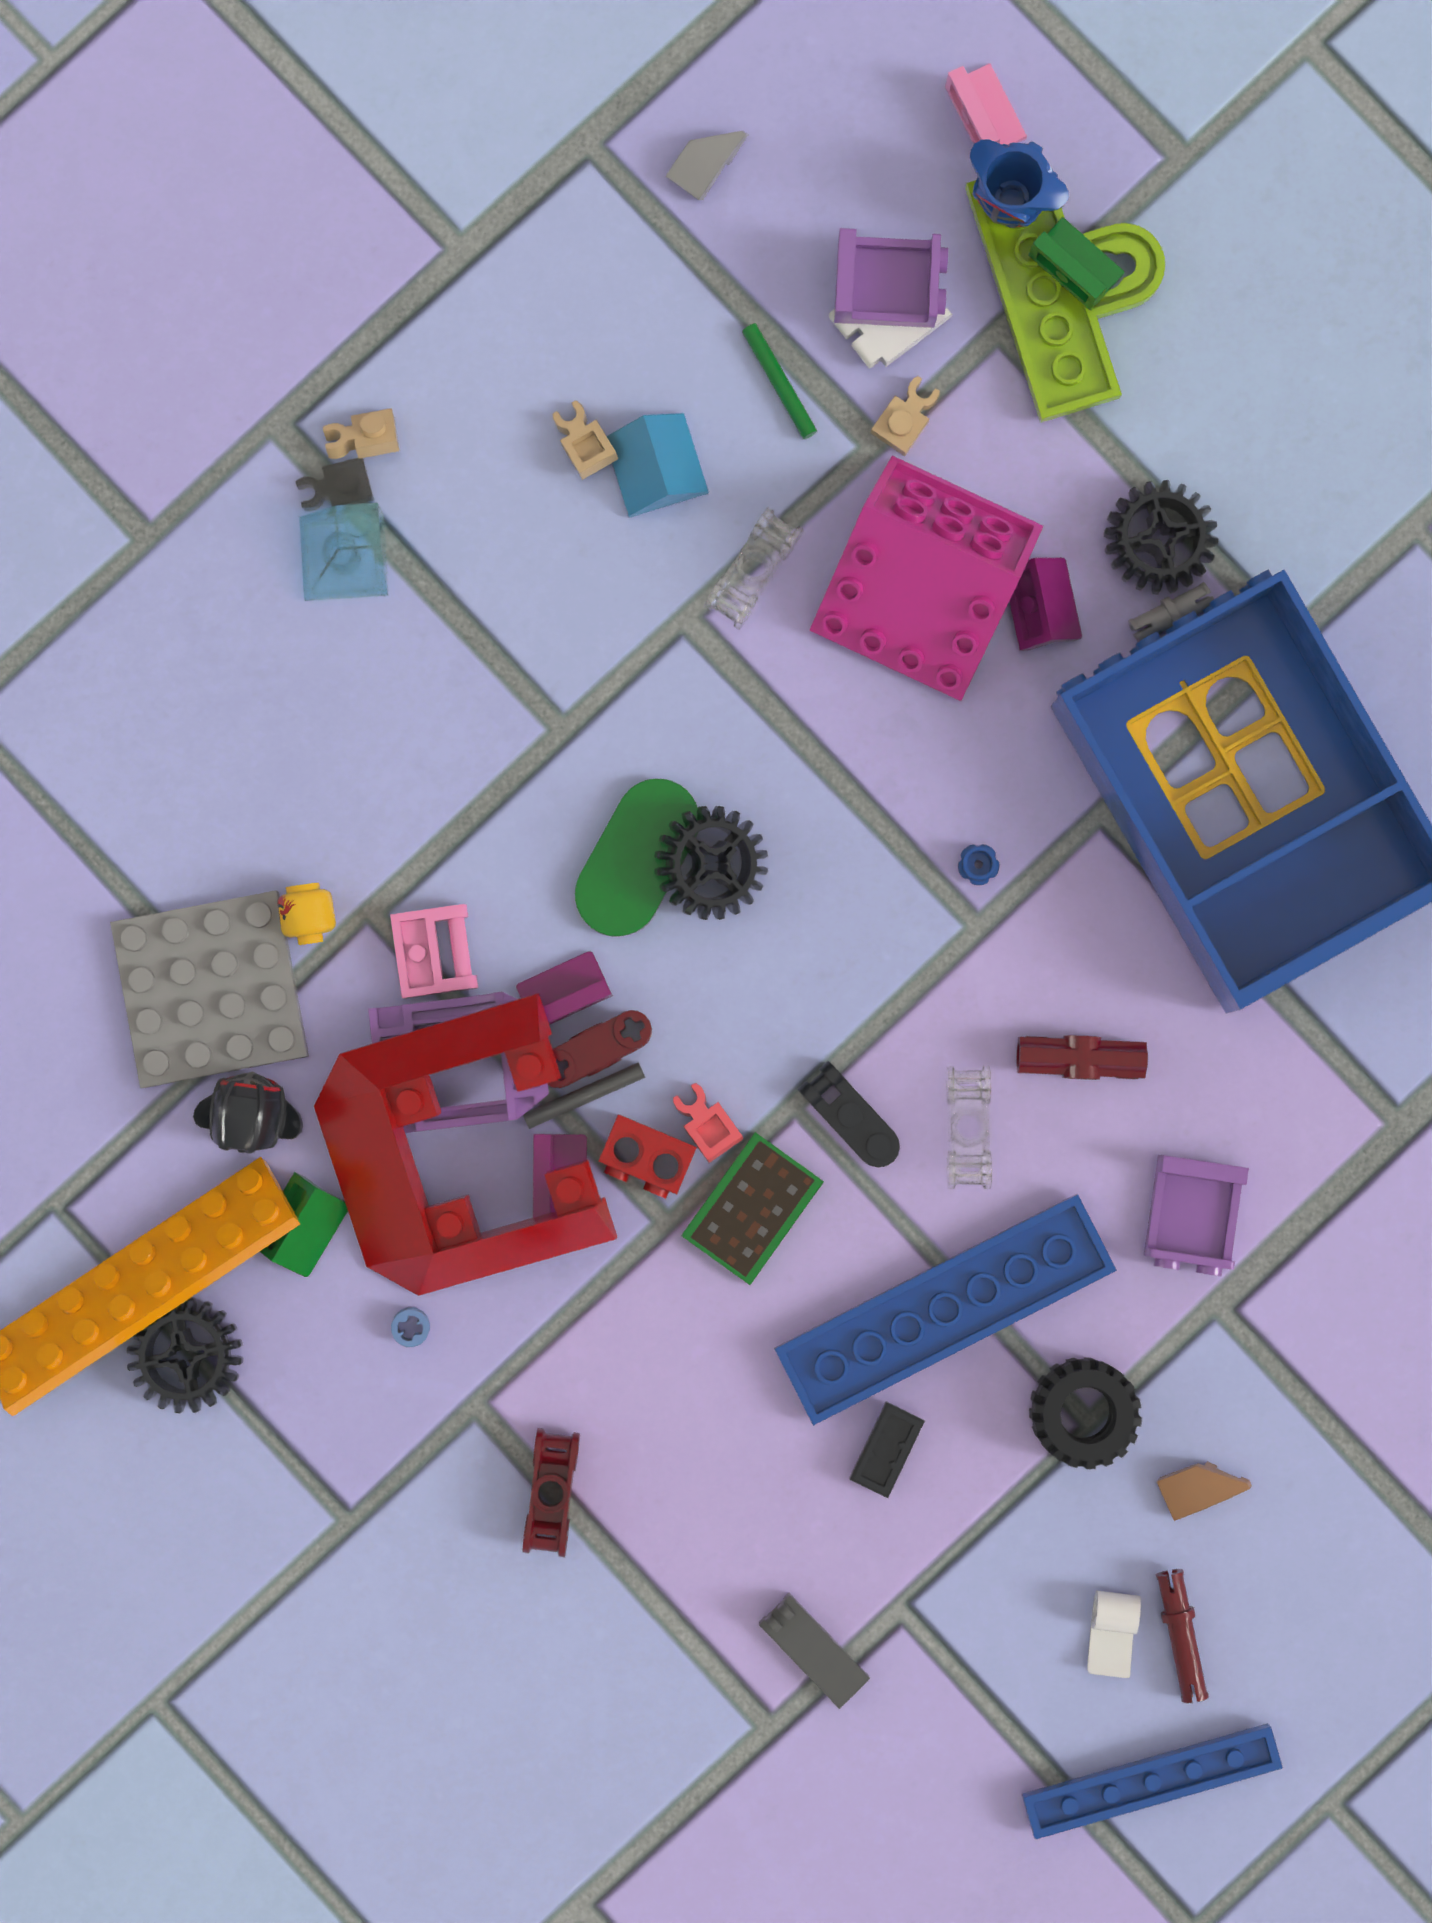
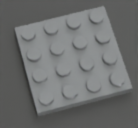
(209, 989)

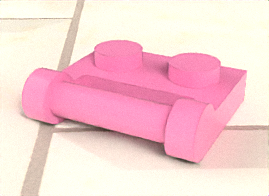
(419, 951)

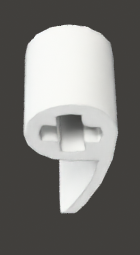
(1111, 1633)

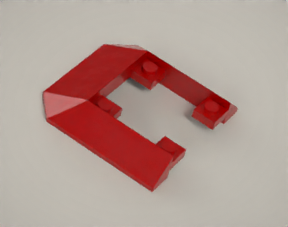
(390, 1086)

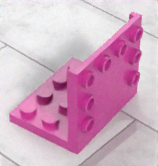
(925, 577)

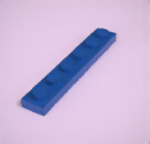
(1152, 1781)

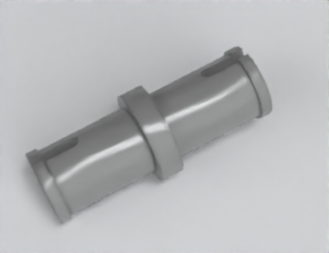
(1169, 611)

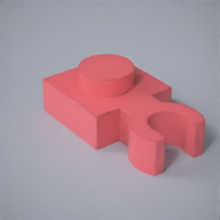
(710, 1128)

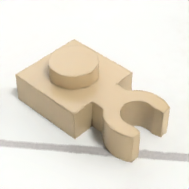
(903, 421)
(369, 435)
(585, 444)

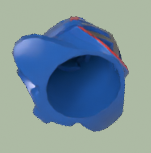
(1015, 182)

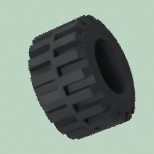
(1121, 1421)

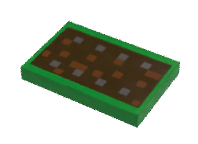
(752, 1208)

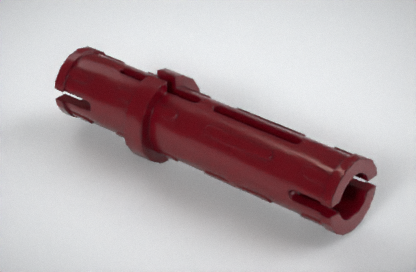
(1179, 1617)

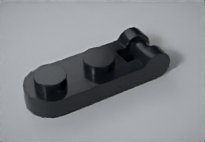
(852, 1118)

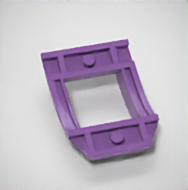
(401, 1019)

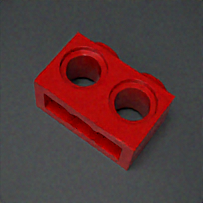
(651, 1145)

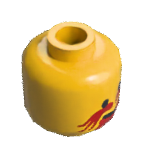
(306, 913)

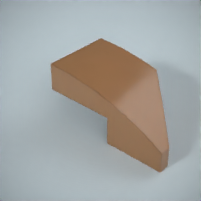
(1199, 1488)

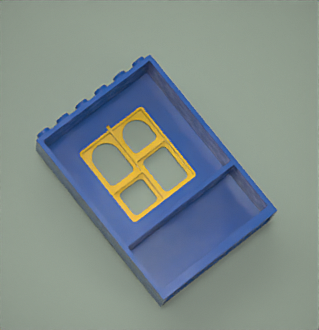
(1295, 878)

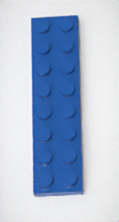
(945, 1309)

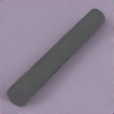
(583, 1095)

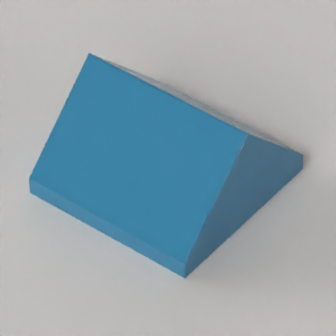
(656, 463)

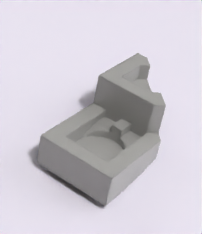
(703, 162)

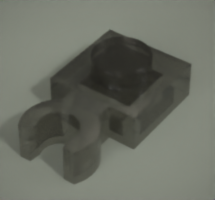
(343, 484)

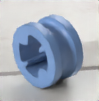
(402, 1316)

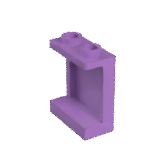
(889, 280)
(1194, 1214)

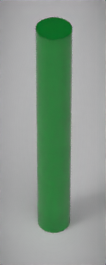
(779, 381)

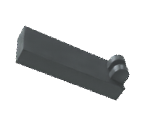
(814, 1650)

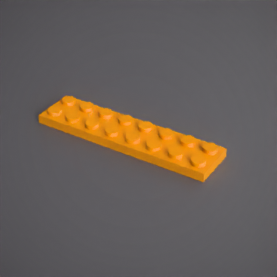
(141, 1284)

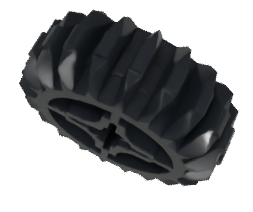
(1156, 520)
(724, 850)
(187, 1374)

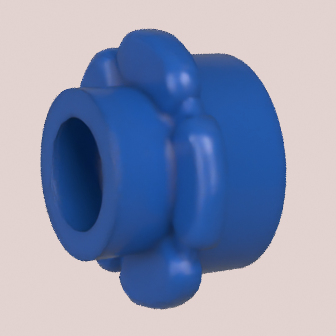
(981, 875)

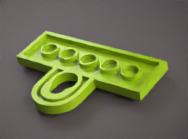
(1050, 327)

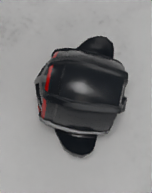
(248, 1114)

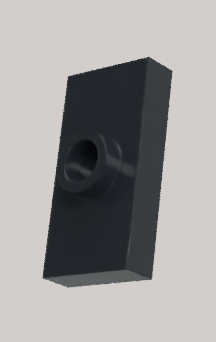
(886, 1449)

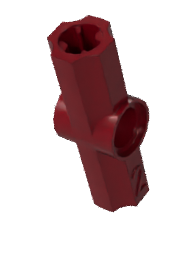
(1081, 1057)

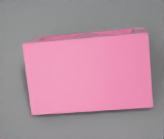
(984, 106)

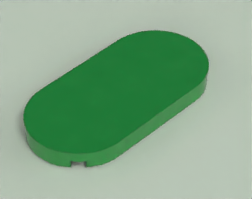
(618, 883)

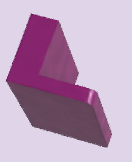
(1044, 605)
(568, 987)
(550, 1153)

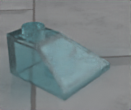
(344, 552)

